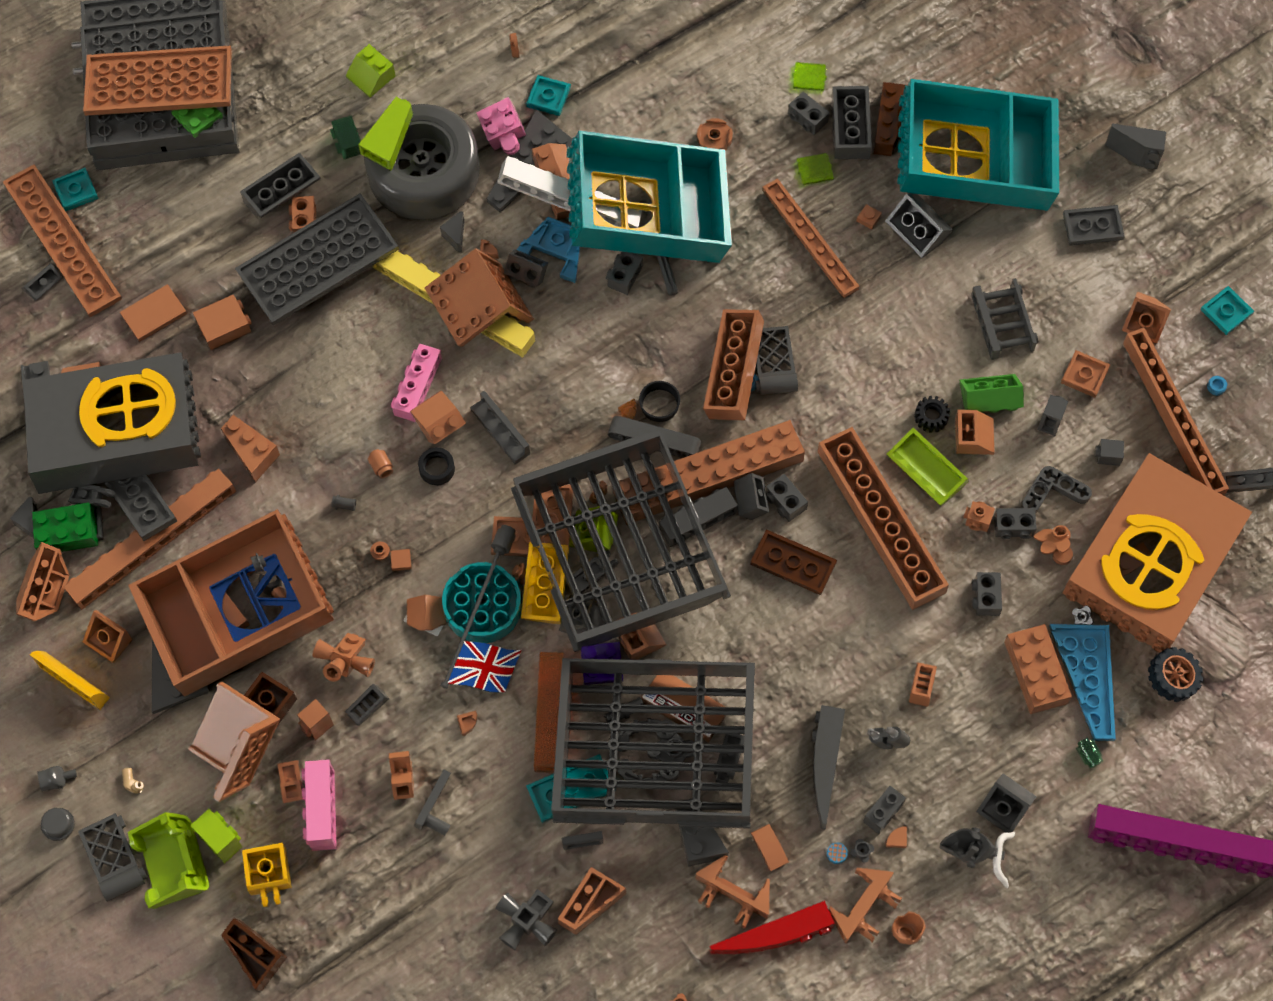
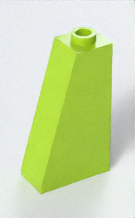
(387, 134)

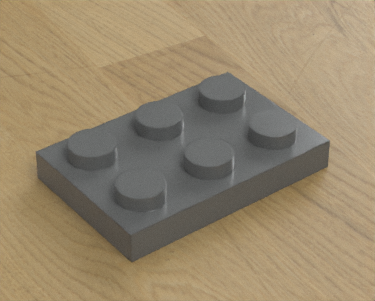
(1093, 225)

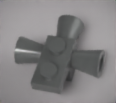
(526, 919)

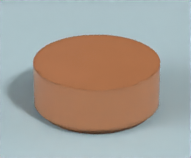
(1063, 558)

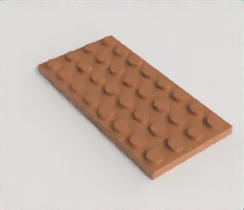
(158, 80)

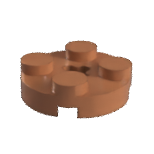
(714, 126)

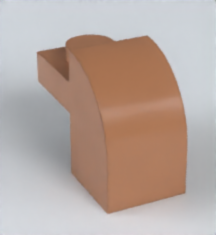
(401, 775)

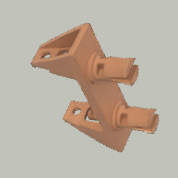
(715, 885)
(876, 890)

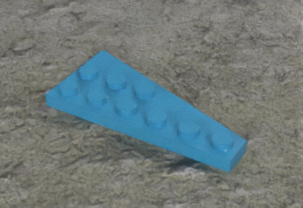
(1088, 665)

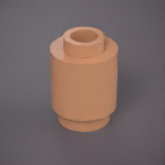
(380, 463)

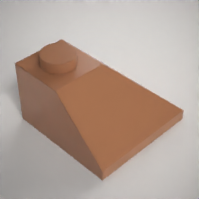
(1148, 314)

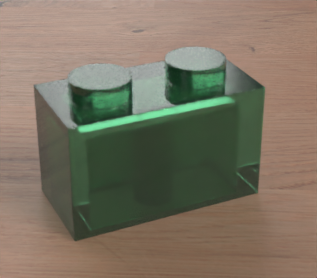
(347, 137)

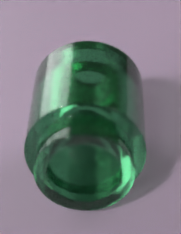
(1089, 752)

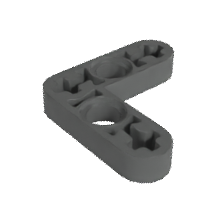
(1048, 484)

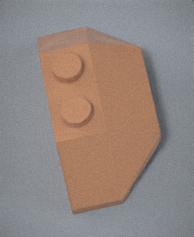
(42, 584)

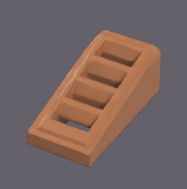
(922, 696)

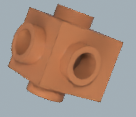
(979, 516)

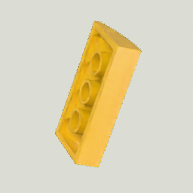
(537, 597)
(70, 679)

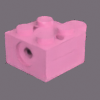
(502, 126)

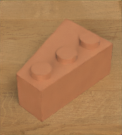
(590, 900)

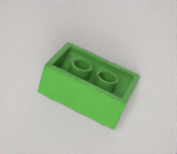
(992, 393)

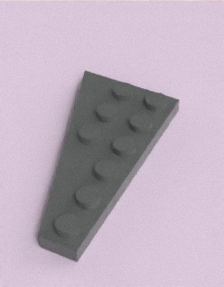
(538, 133)

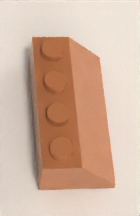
(553, 158)

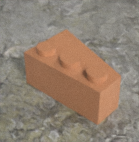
(250, 446)

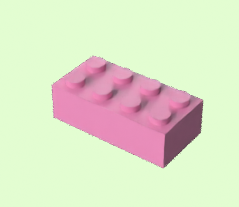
(320, 805)

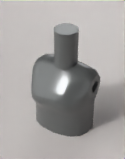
(54, 778)

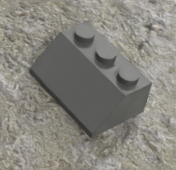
(918, 224)

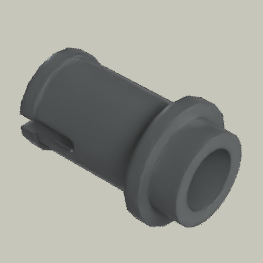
(343, 503)

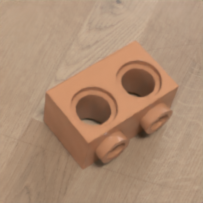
(301, 216)

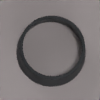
(659, 385)

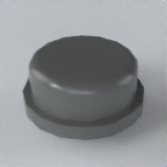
(57, 824)

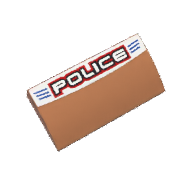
(682, 700)

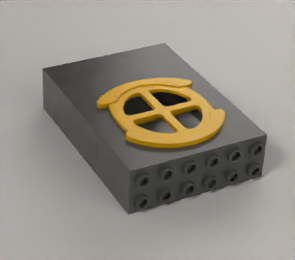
(75, 451)

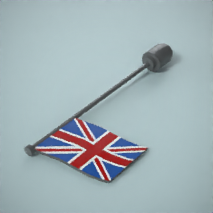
(479, 663)

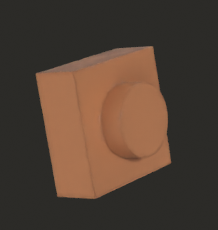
(869, 216)

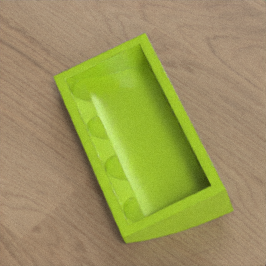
(927, 467)

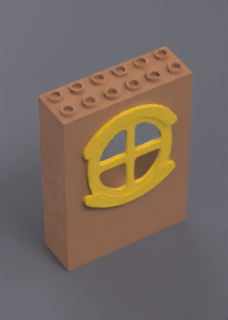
(1181, 512)

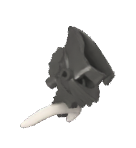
(975, 847)

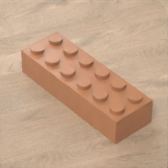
(733, 364)

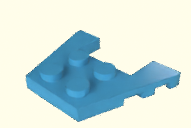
(554, 239)

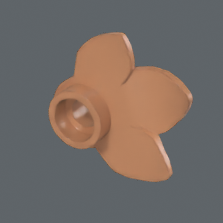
(1054, 539)

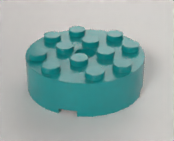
(496, 616)

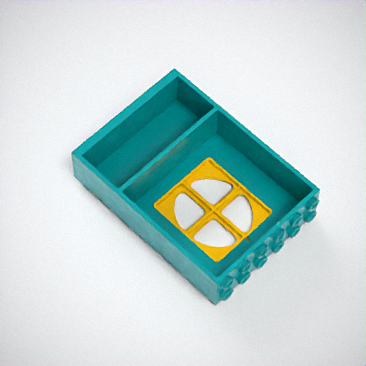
(1013, 129)
(684, 188)

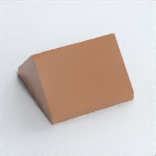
(106, 636)

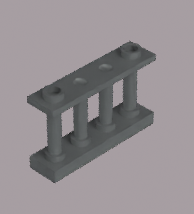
(990, 330)

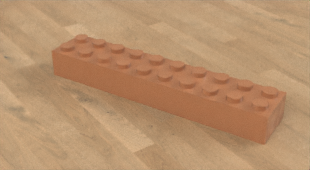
(722, 465)
(882, 518)

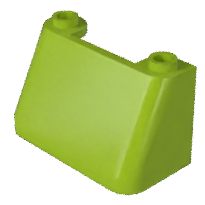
(170, 858)

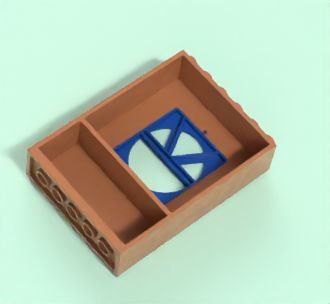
(186, 600)

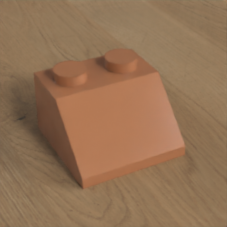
(437, 417)

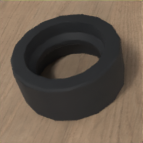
(434, 453)

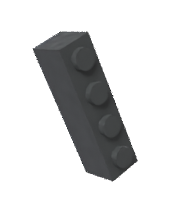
(710, 512)

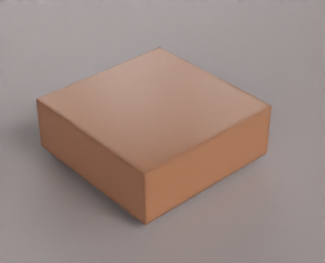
(400, 560)

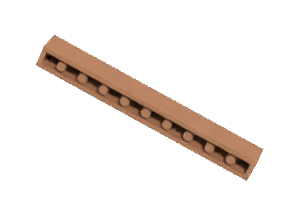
(1173, 411)
(134, 551)

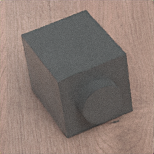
(1109, 452)

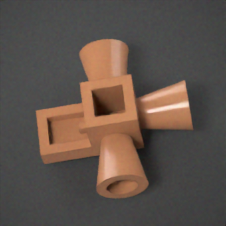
(344, 657)

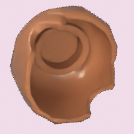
(908, 928)

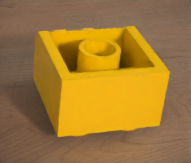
(274, 880)

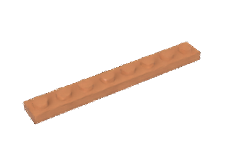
(810, 238)

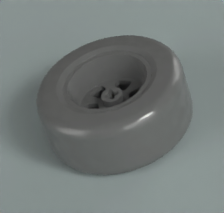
(436, 193)

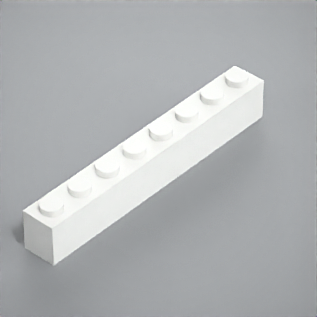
(554, 190)

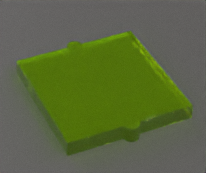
(809, 76)
(815, 169)

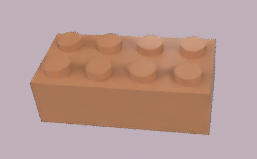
(1037, 669)

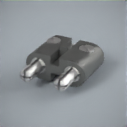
(888, 738)

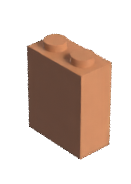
(223, 321)

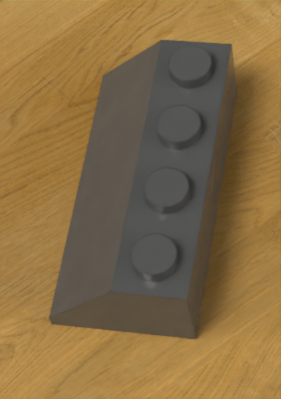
(279, 185)

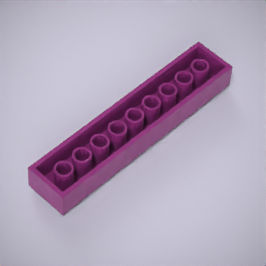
(1182, 840)

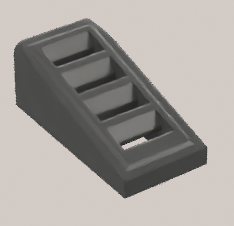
(383, 698)

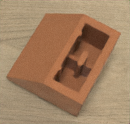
(974, 433)
(642, 641)

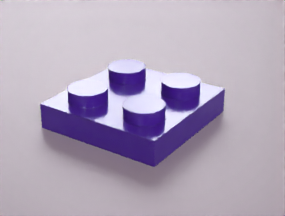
(600, 651)

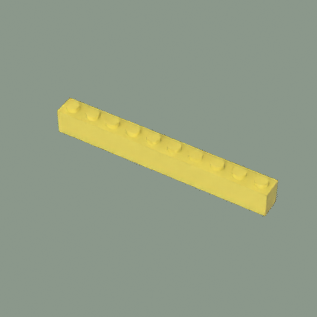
(417, 276)

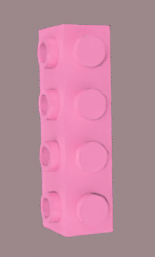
(416, 381)

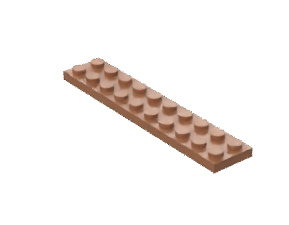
(62, 240)

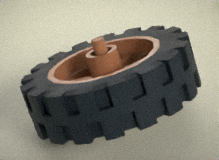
(1188, 666)

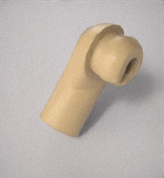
(131, 784)

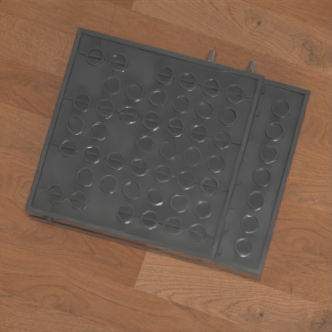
(150, 26)

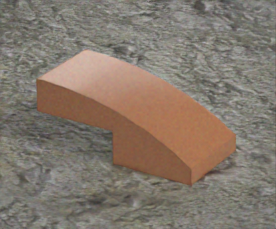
(290, 781)
(769, 847)

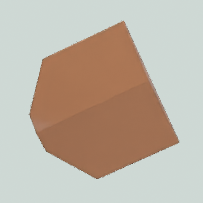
(425, 612)

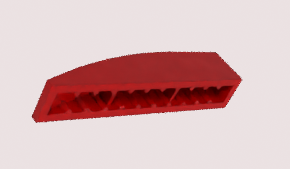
(780, 932)

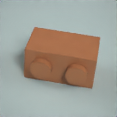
(314, 720)

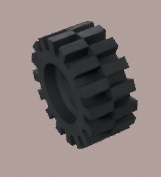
(928, 423)

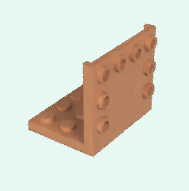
(475, 296)
(233, 738)

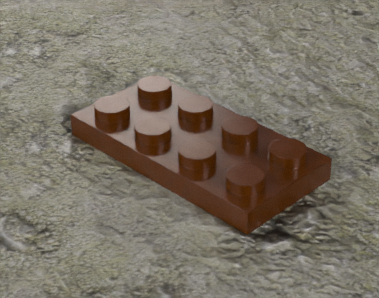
(793, 562)

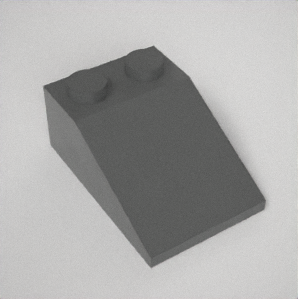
(1137, 144)

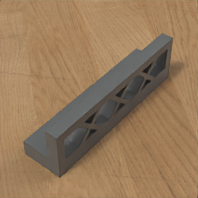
(501, 428)

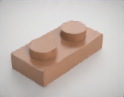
(1128, 563)

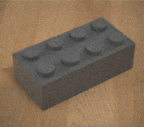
(851, 122)

